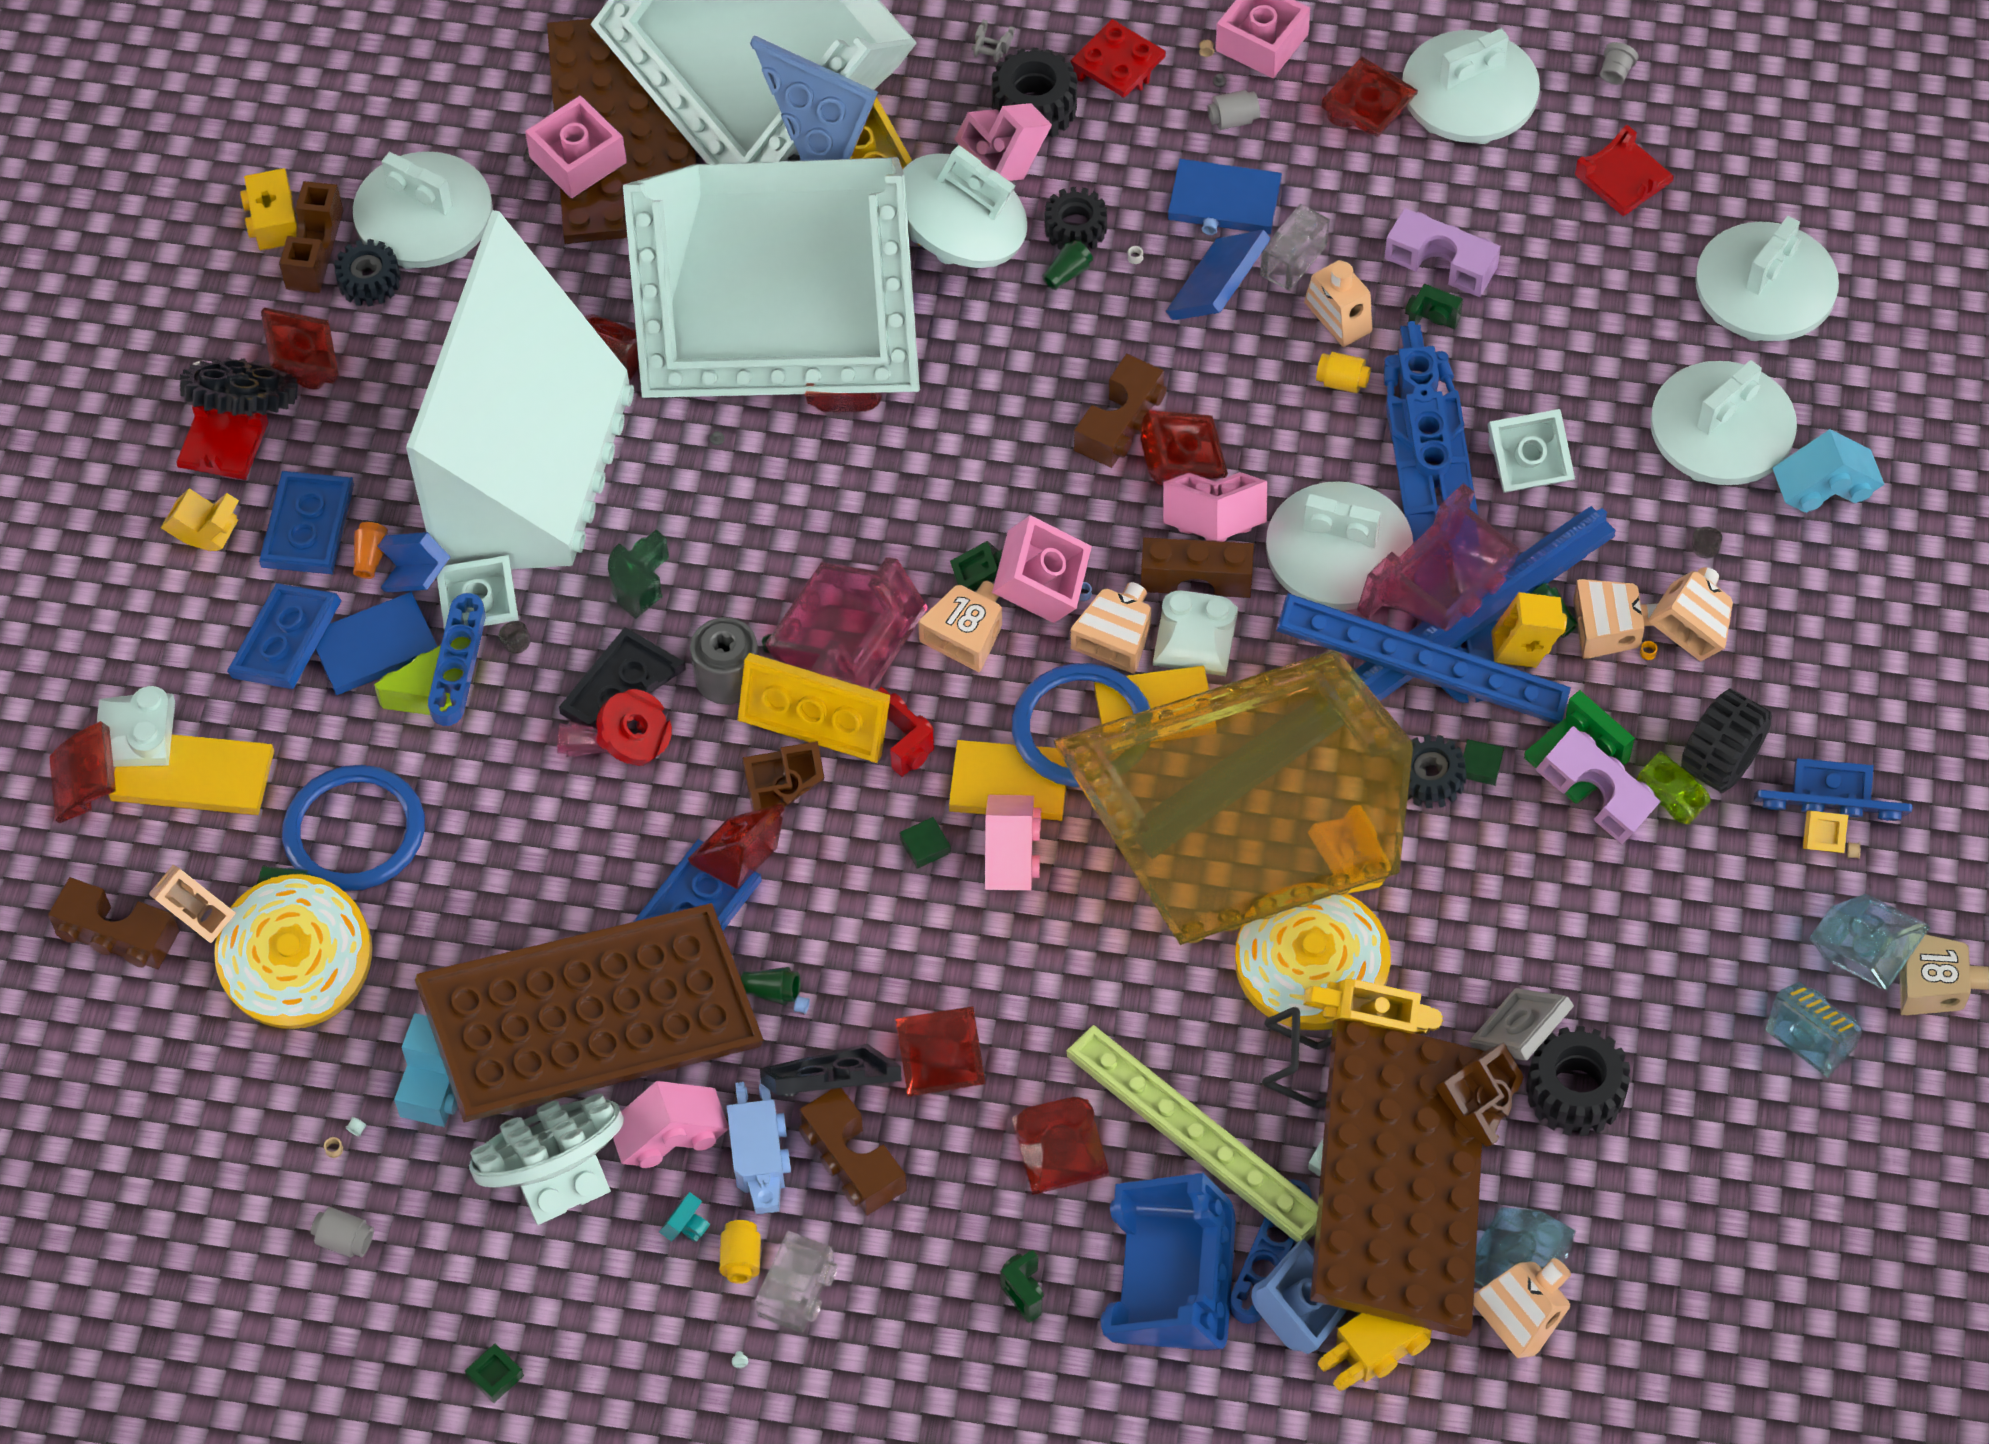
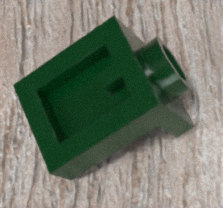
(1436, 306)
(977, 565)
(1020, 1289)

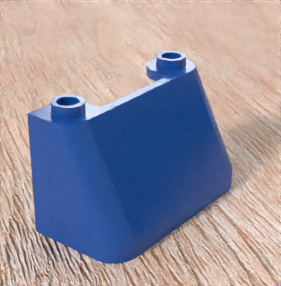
(1173, 1264)

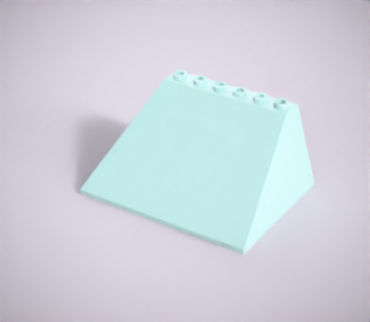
(709, 78)
(772, 279)
(516, 415)

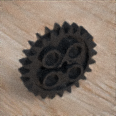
(238, 387)

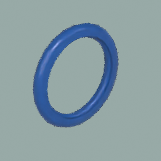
(1041, 685)
(354, 774)

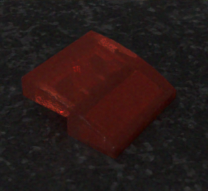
(82, 771)

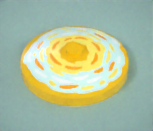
(1309, 948)
(293, 951)

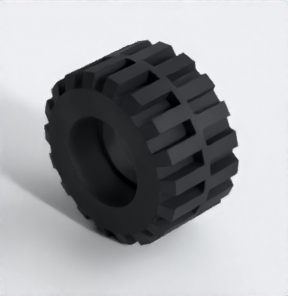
(1037, 73)
(1726, 740)
(1583, 1053)

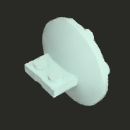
(1472, 85)
(423, 208)
(963, 210)
(1767, 280)
(1723, 422)
(1331, 539)
(553, 1159)

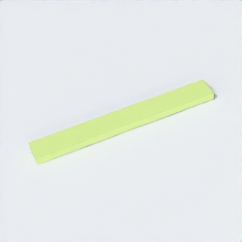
(1196, 1134)

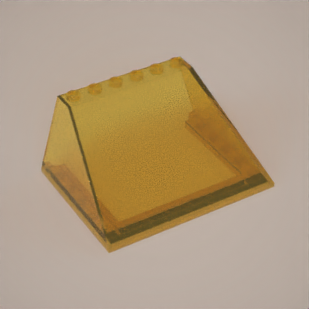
(1251, 794)

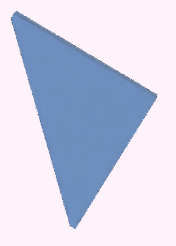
(817, 105)

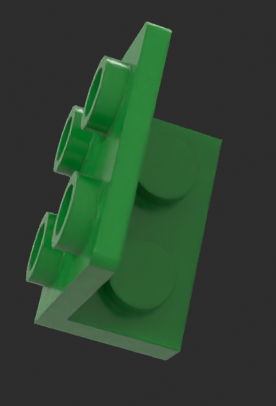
(1594, 721)

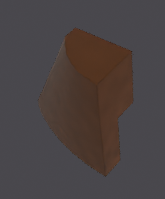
(782, 774)
(1483, 1092)

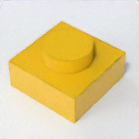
(1825, 831)

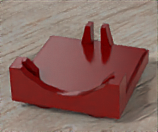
(1118, 59)
(1623, 173)
(222, 442)

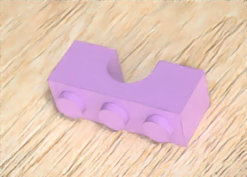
(1421, 237)
(1580, 760)

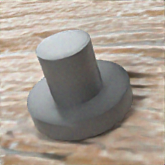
(1219, 80)
(717, 438)

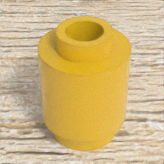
(1343, 372)
(740, 1251)

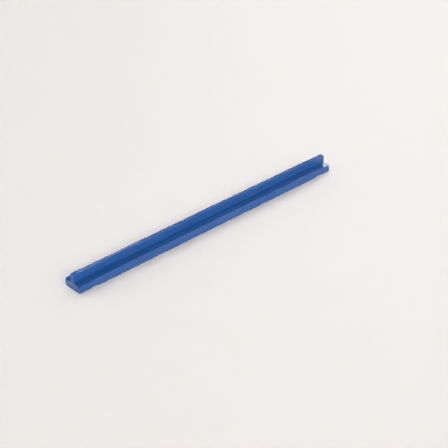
(1531, 569)

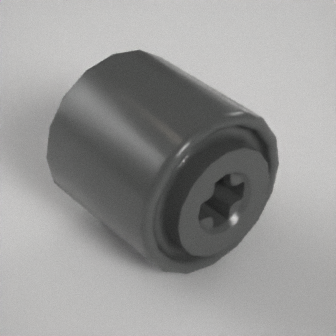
(719, 657)

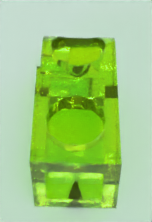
(1674, 788)

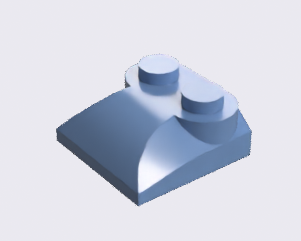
(1286, 1302)

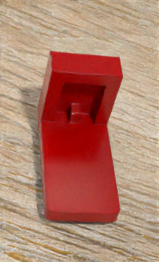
(919, 740)

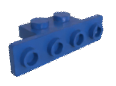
(1833, 786)

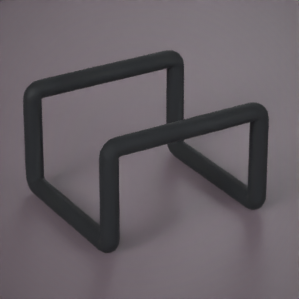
(1296, 1037)

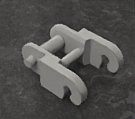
(1002, 44)

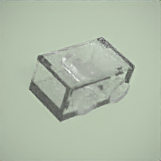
(1294, 247)
(796, 1282)

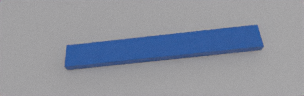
(1423, 659)

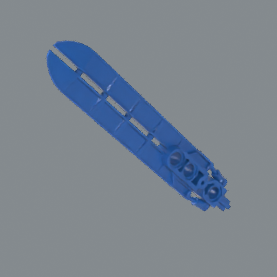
(1408, 417)

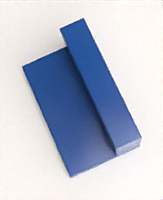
(416, 560)

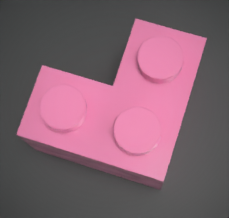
(1005, 139)
(1215, 507)
(1009, 838)
(668, 1118)

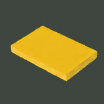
(1157, 687)
(1000, 770)

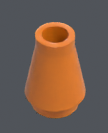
(366, 549)

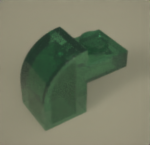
(632, 574)

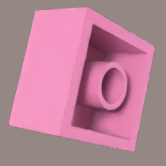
(1262, 33)
(576, 146)
(1042, 569)

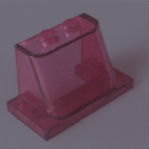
(1444, 569)
(849, 622)

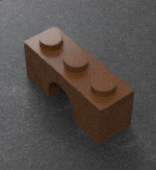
(308, 254)
(1109, 434)
(1222, 564)
(139, 938)
(868, 1177)

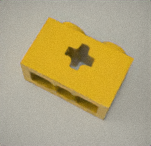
(271, 208)
(1528, 630)

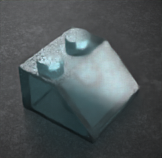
(1868, 938)

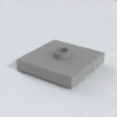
(1522, 1022)

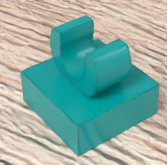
(685, 1220)

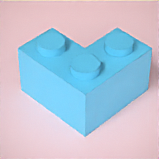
(1827, 468)
(425, 1087)

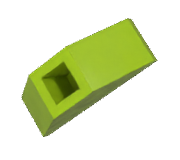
(410, 686)

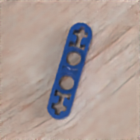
(460, 659)
(1262, 1249)

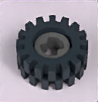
(371, 287)
(1449, 764)

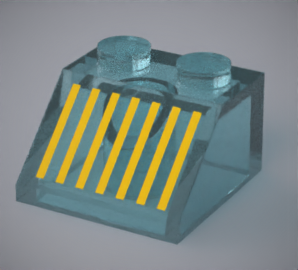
(1813, 1028)

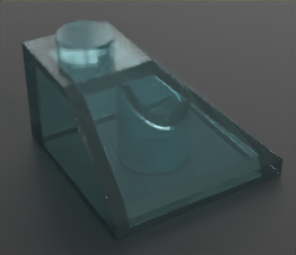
(1518, 1238)

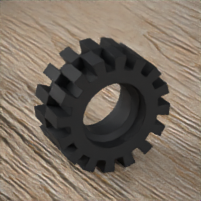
(1075, 204)

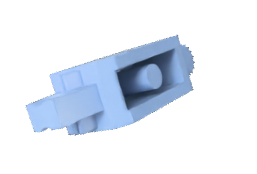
(756, 1148)

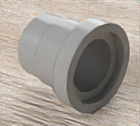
(1617, 62)

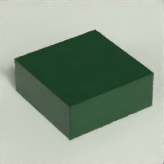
(1482, 761)
(925, 842)
(494, 1373)

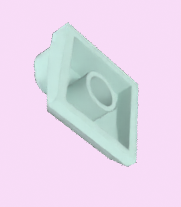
(1530, 450)
(486, 578)
(1195, 632)
(139, 726)

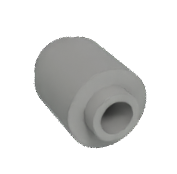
(1233, 109)
(342, 1232)

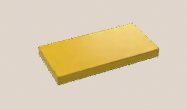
(813, 707)
(201, 776)

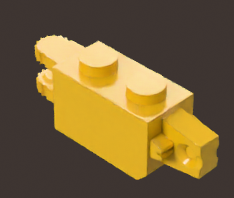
(1373, 1006)
(1372, 1348)

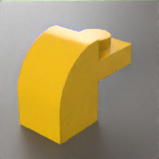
(200, 521)

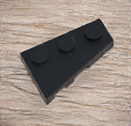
(624, 665)
(831, 1070)

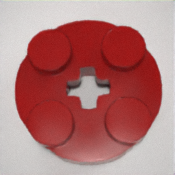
(620, 741)

